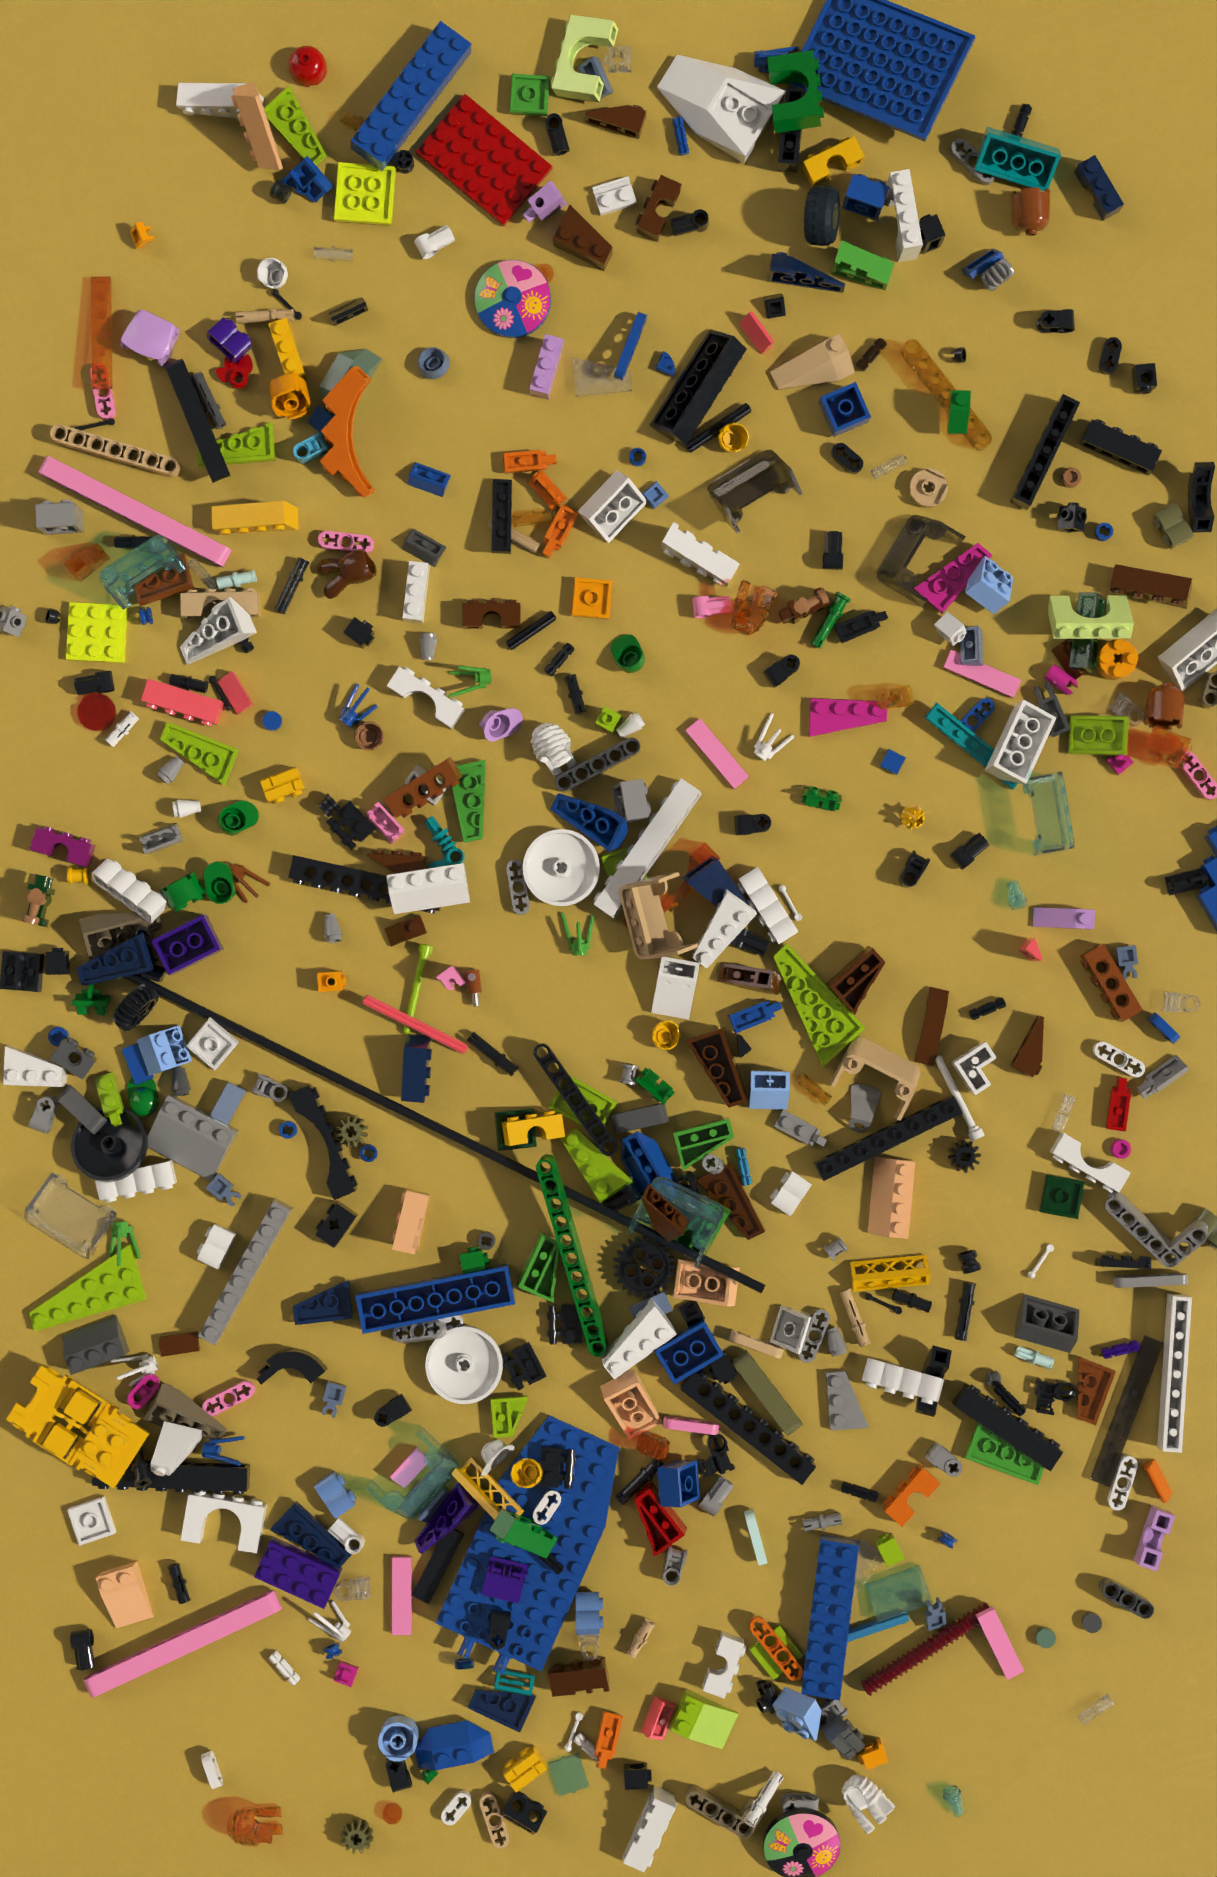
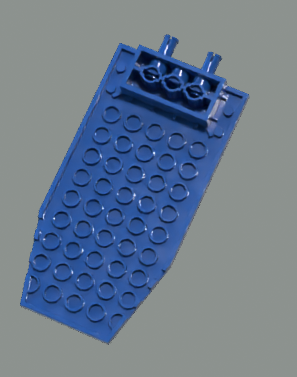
(545, 1594)

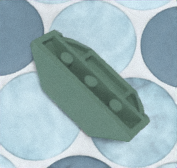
(343, 363)

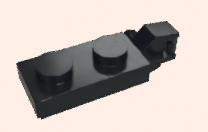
(859, 625)
(1126, 1262)

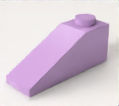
(1064, 918)

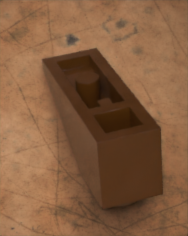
(621, 119)
(750, 978)
(1031, 1050)

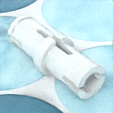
(122, 729)

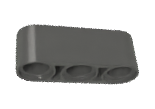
(82, 1109)
(639, 1118)
(1132, 1604)

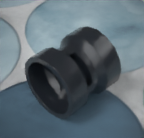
(969, 1261)

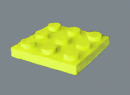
(364, 194)
(96, 632)

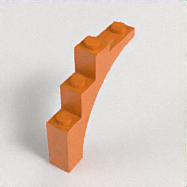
(338, 431)

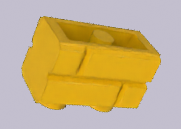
(283, 785)
(524, 1768)

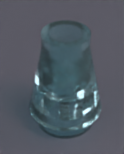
(1016, 897)
(953, 1798)

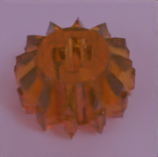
(653, 1445)

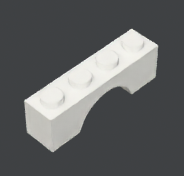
(405, 684)
(1110, 1175)

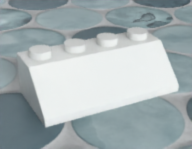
(1192, 653)
(1020, 743)
(428, 888)

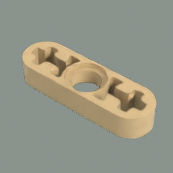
(756, 1344)
(494, 1834)

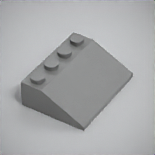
(190, 1137)

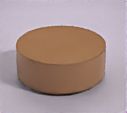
(1071, 477)

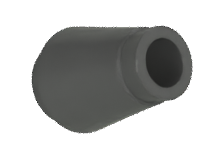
(180, 1082)

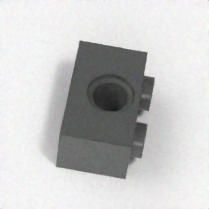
(78, 1068)

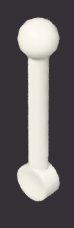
(797, 916)
(1049, 1248)
(579, 1716)

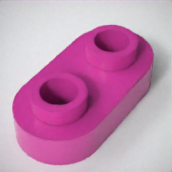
(144, 1390)

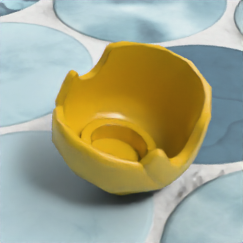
(733, 437)
(665, 1035)
(526, 1473)

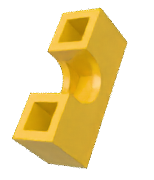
(846, 152)
(286, 347)
(516, 1129)

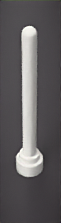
(974, 1131)

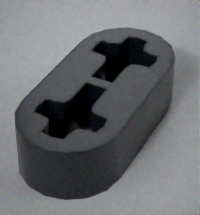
(1105, 354)
(850, 454)

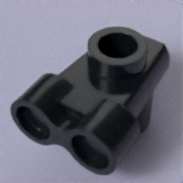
(767, 1698)

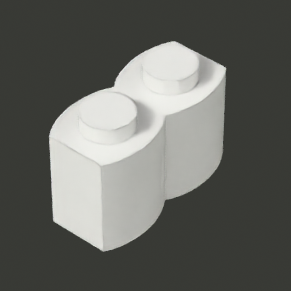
(790, 1192)
(216, 1246)

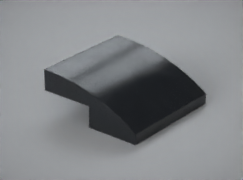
(21, 971)

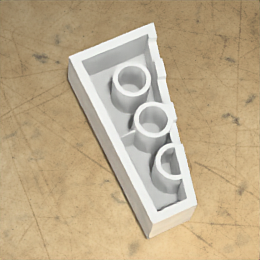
(639, 1339)
(649, 1829)

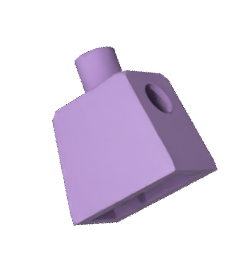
(549, 198)

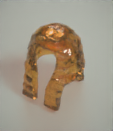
(751, 614)
(246, 1830)

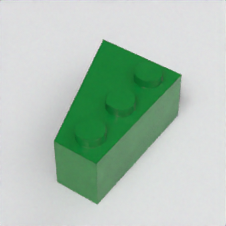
(523, 1533)

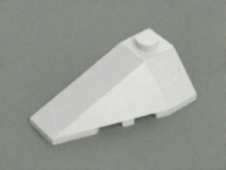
(222, 628)

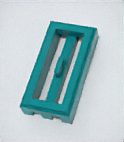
(513, 1682)

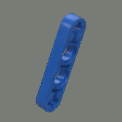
(630, 346)

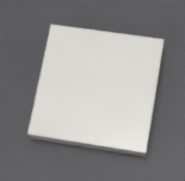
(212, 1043)
(91, 1520)

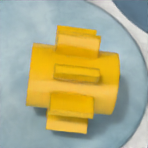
(913, 817)

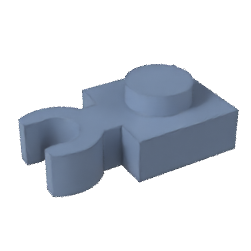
(1127, 957)
(221, 1188)
(334, 1396)
(935, 1616)

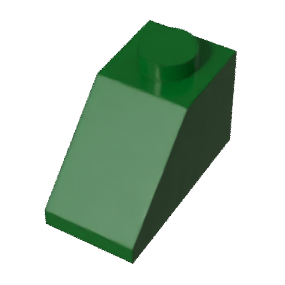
(958, 411)

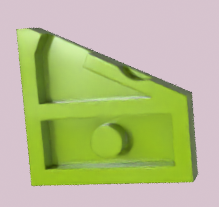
(506, 1414)

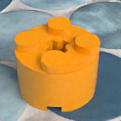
(289, 396)
(1127, 659)

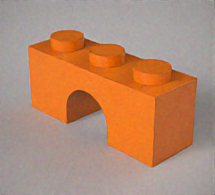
(919, 1481)

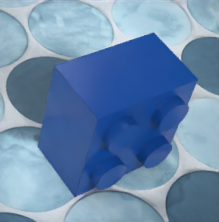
(865, 196)
(844, 409)
(678, 1483)

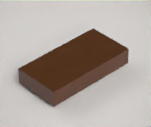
(179, 1343)

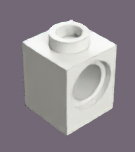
(950, 628)

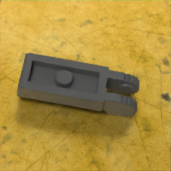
(1052, 706)

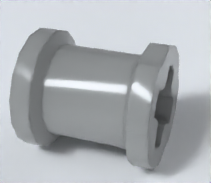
(628, 1074)
(713, 1170)
(835, 1248)

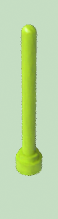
(424, 952)

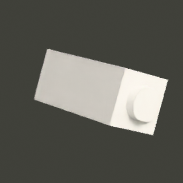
(173, 1447)

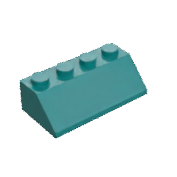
(1017, 159)

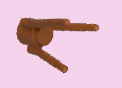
(238, 876)

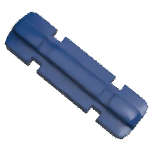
(680, 135)

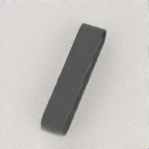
(607, 764)

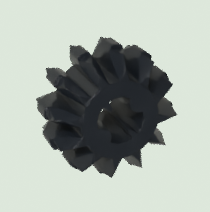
(966, 1149)

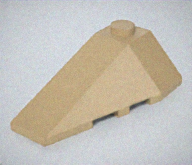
(820, 364)

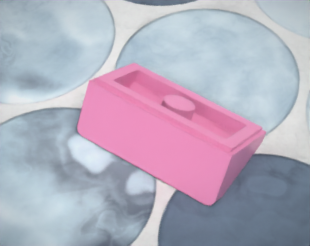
(409, 1468)

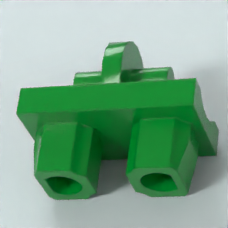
(91, 998)

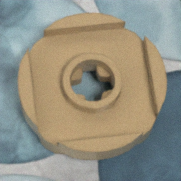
(923, 478)

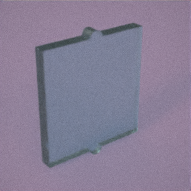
(568, 1774)

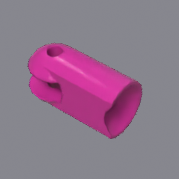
(1060, 679)

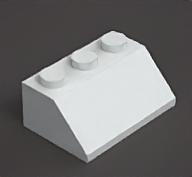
(612, 506)

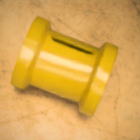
(78, 875)

